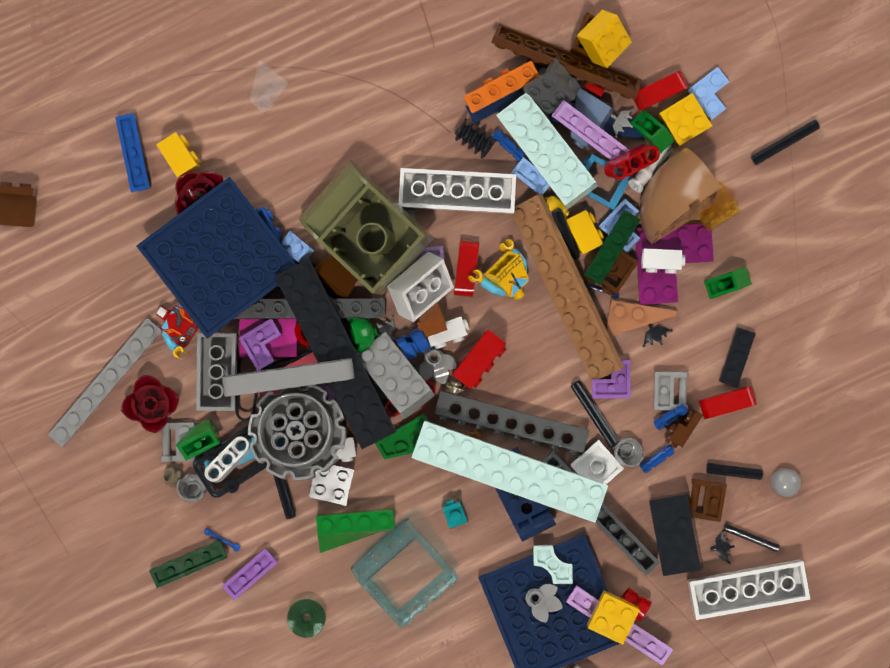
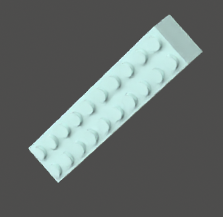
(509, 471)

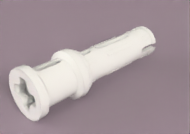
(644, 175)

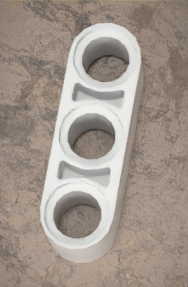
(218, 462)

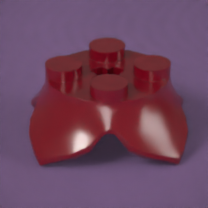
(190, 183)
(135, 406)

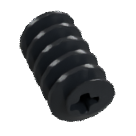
(474, 138)

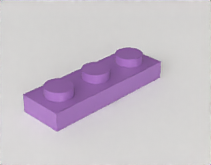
(249, 574)

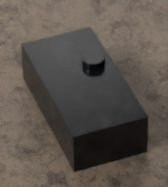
(676, 534)

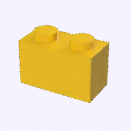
(584, 232)

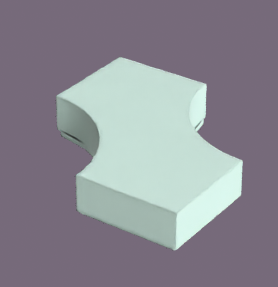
(545, 557)

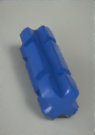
(508, 145)
(670, 416)
(657, 458)

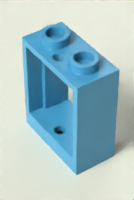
(619, 190)

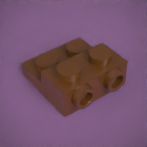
(618, 274)
(679, 433)

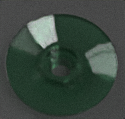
(299, 625)

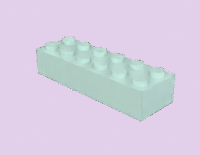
(547, 150)

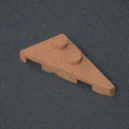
(630, 316)

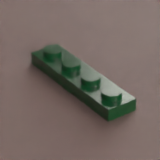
(612, 247)
(188, 563)

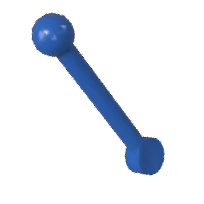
(236, 547)

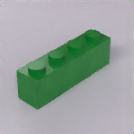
(347, 527)

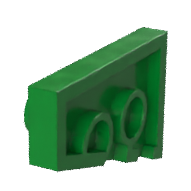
(403, 441)

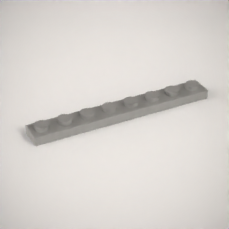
(105, 382)

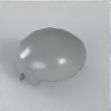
(628, 452)
(785, 482)
(191, 488)

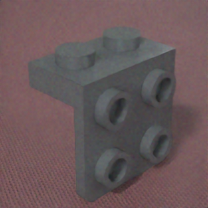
(552, 87)

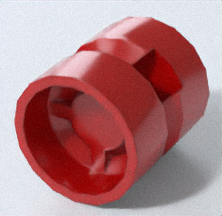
(643, 603)

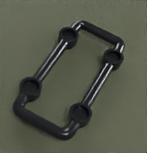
(231, 485)

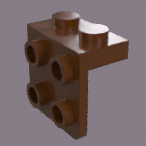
(17, 204)

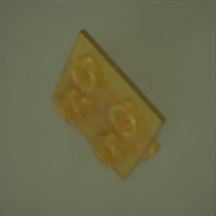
(721, 212)

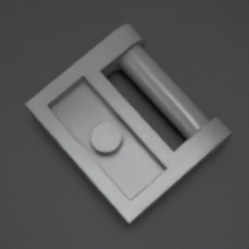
(665, 389)
(181, 430)

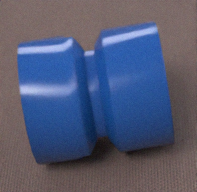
(413, 344)

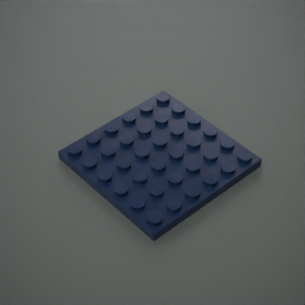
(217, 257)
(566, 633)

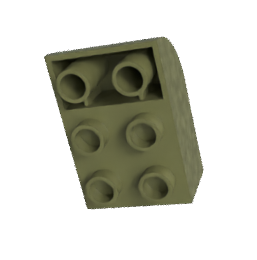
(365, 229)

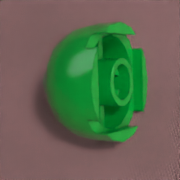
(360, 333)

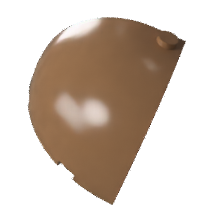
(676, 194)

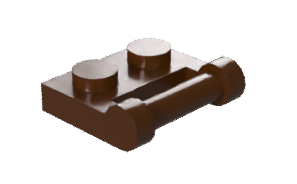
(713, 499)

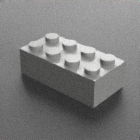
(214, 360)
(395, 376)

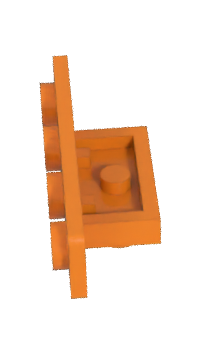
(498, 88)

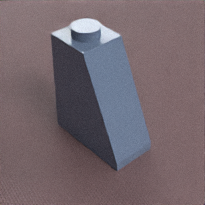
(592, 109)

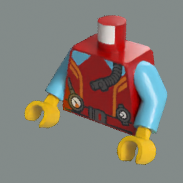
(177, 329)

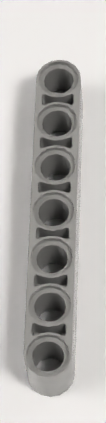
(288, 377)

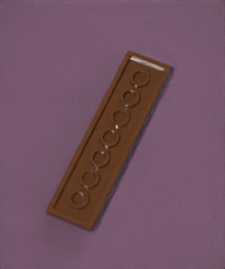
(575, 64)

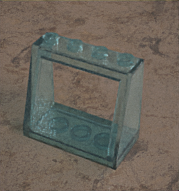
(384, 553)

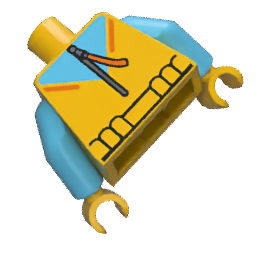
(506, 275)

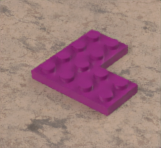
(662, 286)

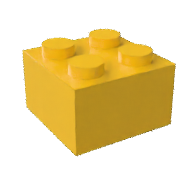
(604, 38)
(685, 120)
(178, 155)
(613, 617)

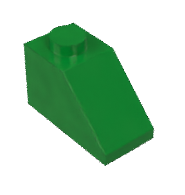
(652, 131)
(728, 283)
(198, 439)

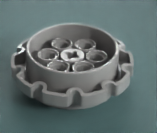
(282, 460)

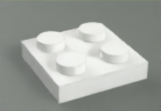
(597, 464)

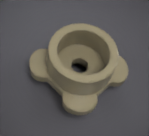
(455, 387)
(171, 477)

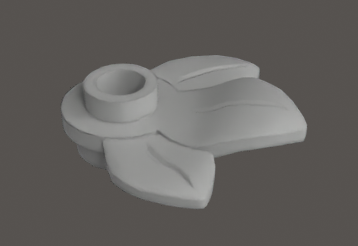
(437, 369)
(546, 603)

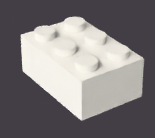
(420, 286)

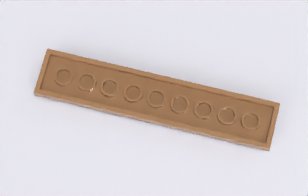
(566, 288)

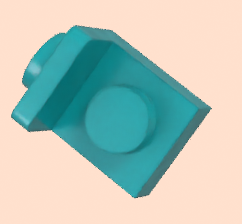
(454, 513)

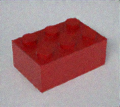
(480, 359)

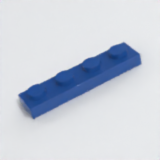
(132, 153)

